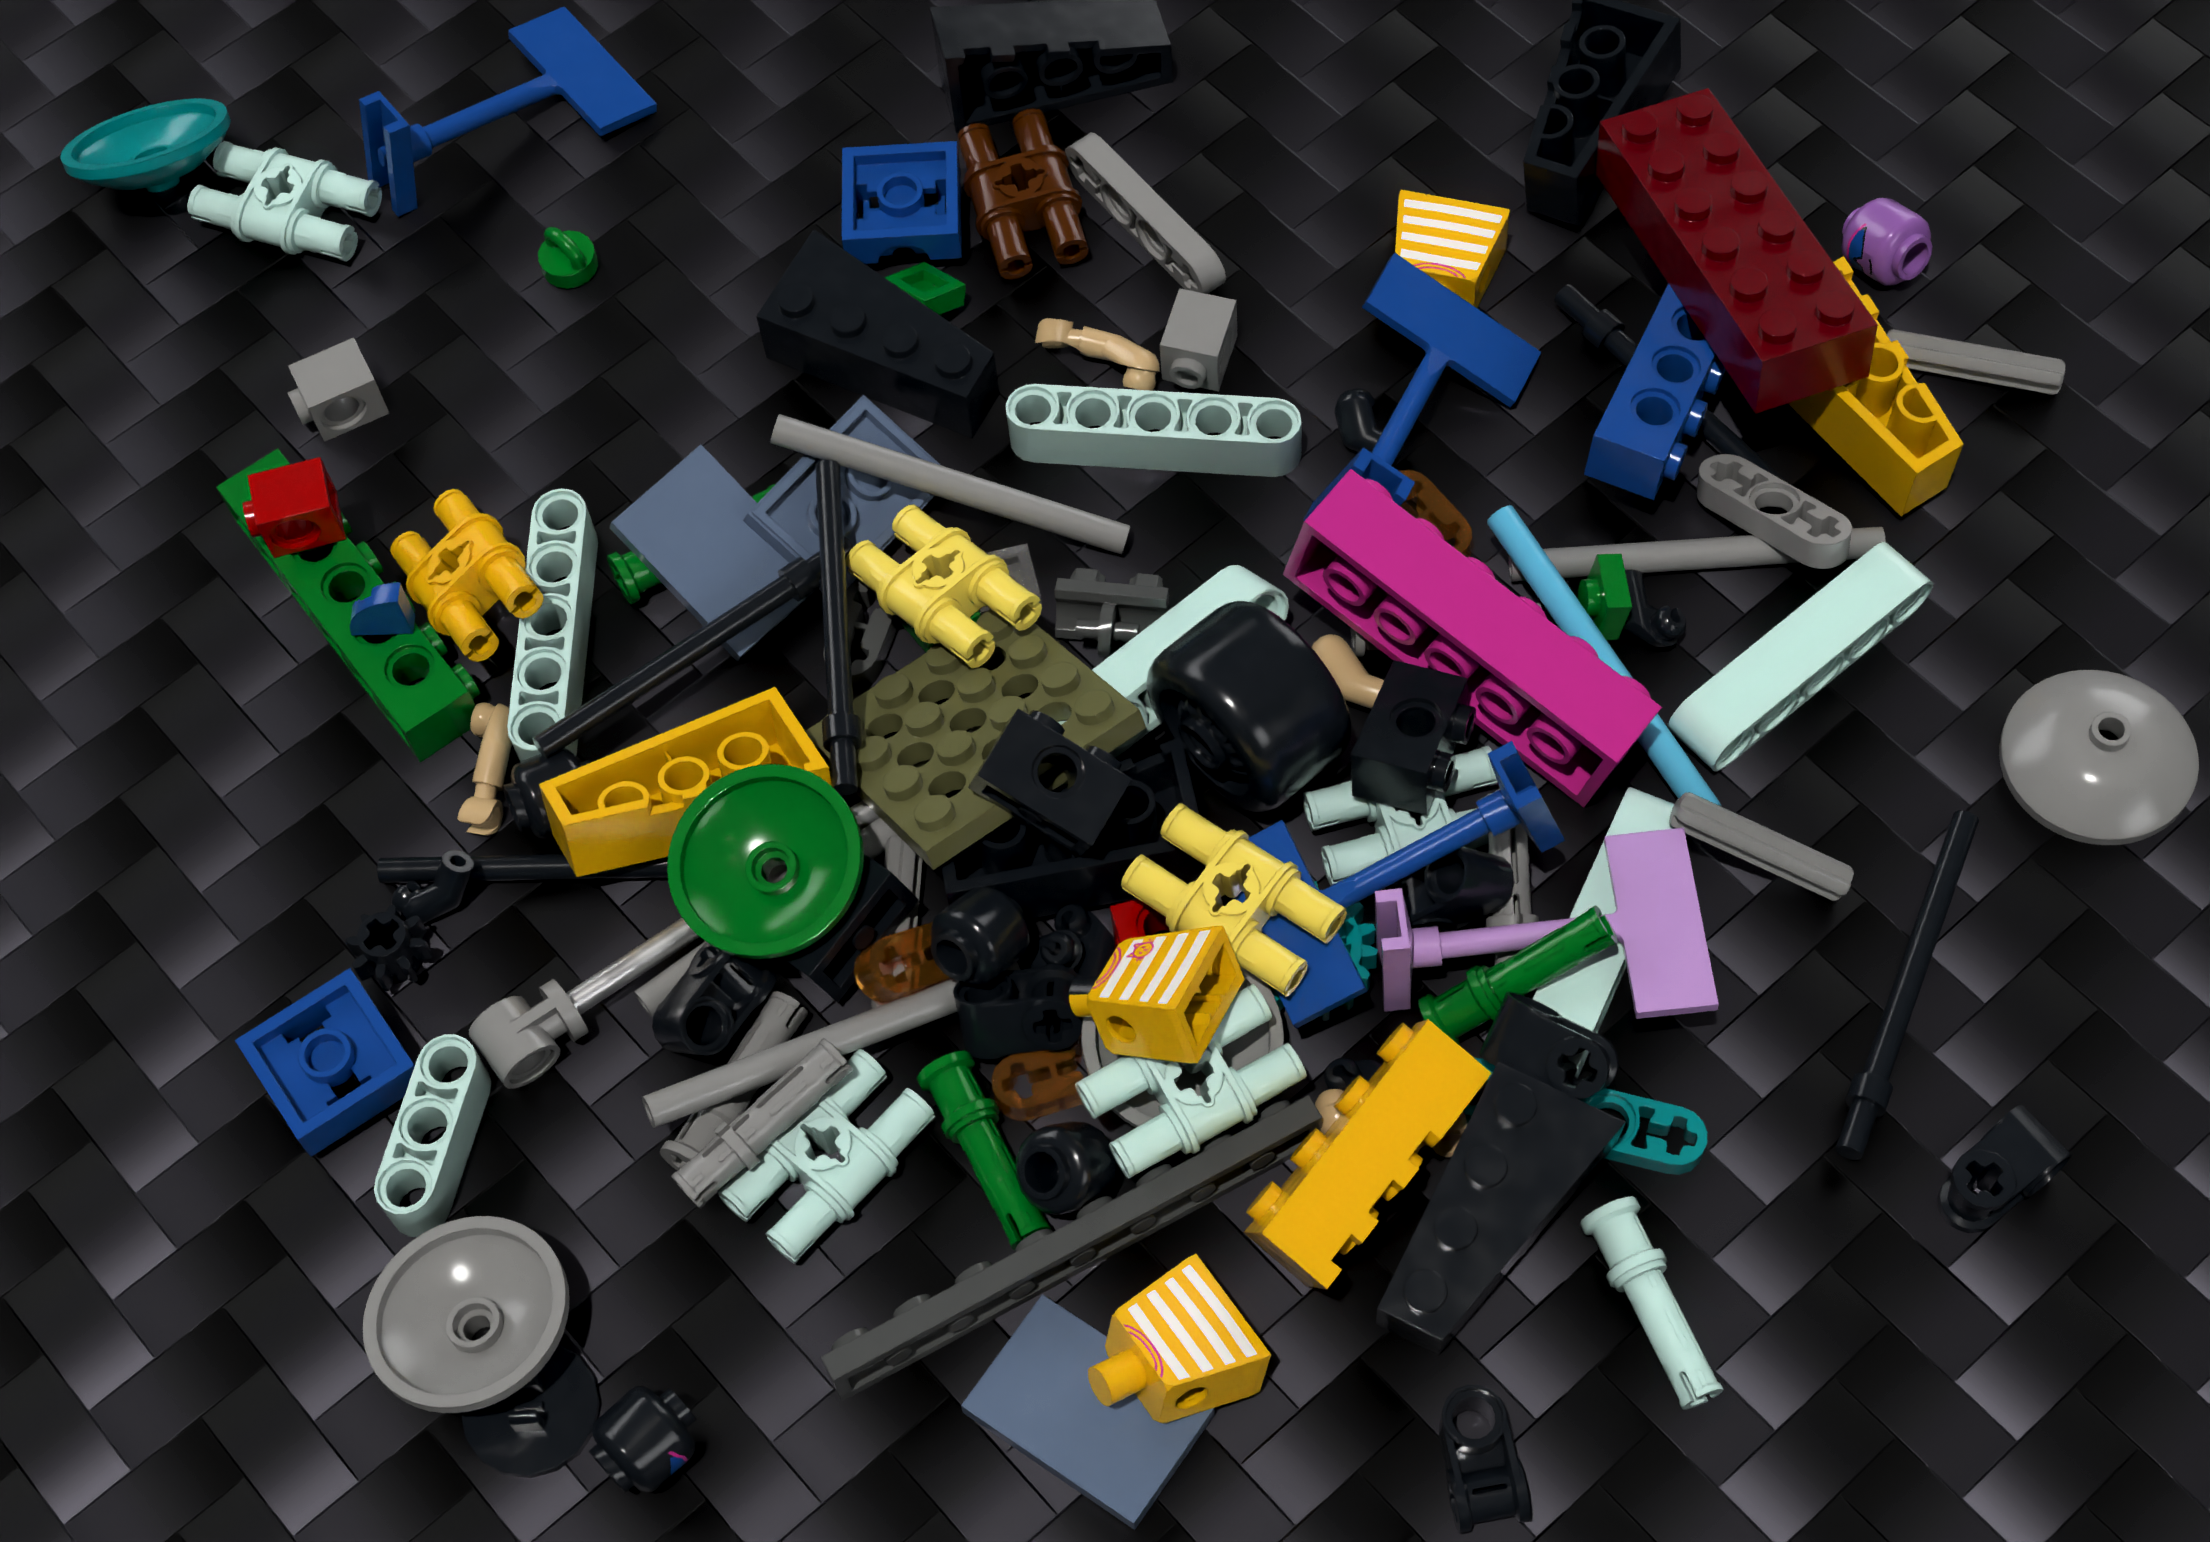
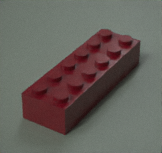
(1735, 251)

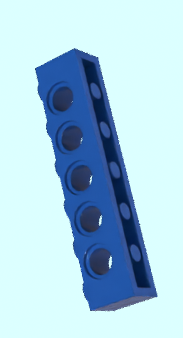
(1656, 403)

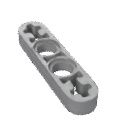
(1145, 215)

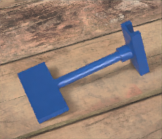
(570, 66)
(1452, 336)
(1331, 971)

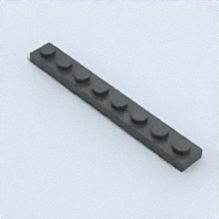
(1053, 1257)

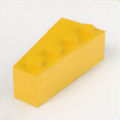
(1886, 423)
(632, 800)
(1365, 1152)

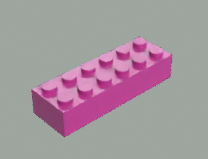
(1449, 614)

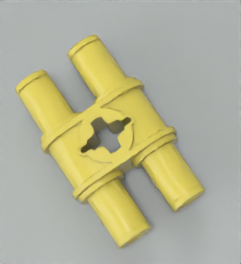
(943, 585)
(1230, 868)

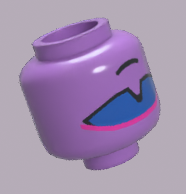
(1886, 241)

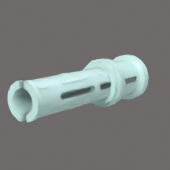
(1639, 1273)

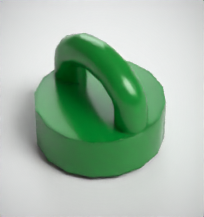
(567, 258)

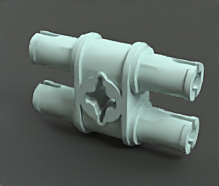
(285, 201)
(1392, 826)
(1184, 1117)
(830, 1186)

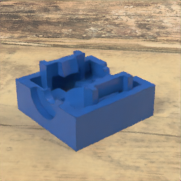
(899, 180)
(303, 1072)

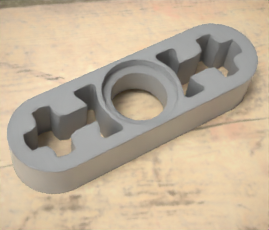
(1806, 533)

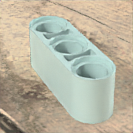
(424, 1107)

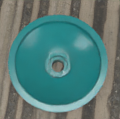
(147, 145)

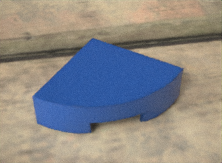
(383, 612)

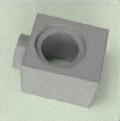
(1198, 340)
(336, 390)

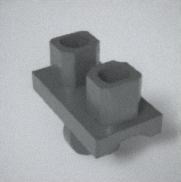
(1107, 611)

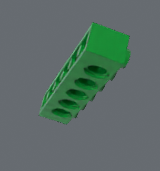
(423, 713)

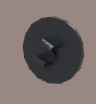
(540, 1423)

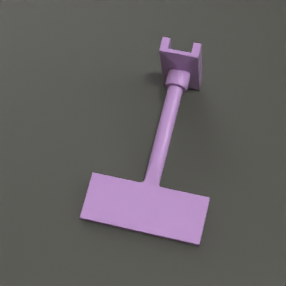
(1653, 920)

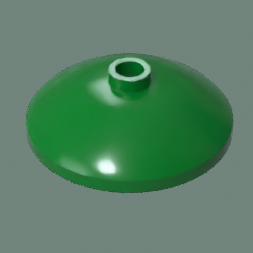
(739, 835)

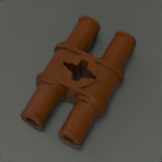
(1022, 193)

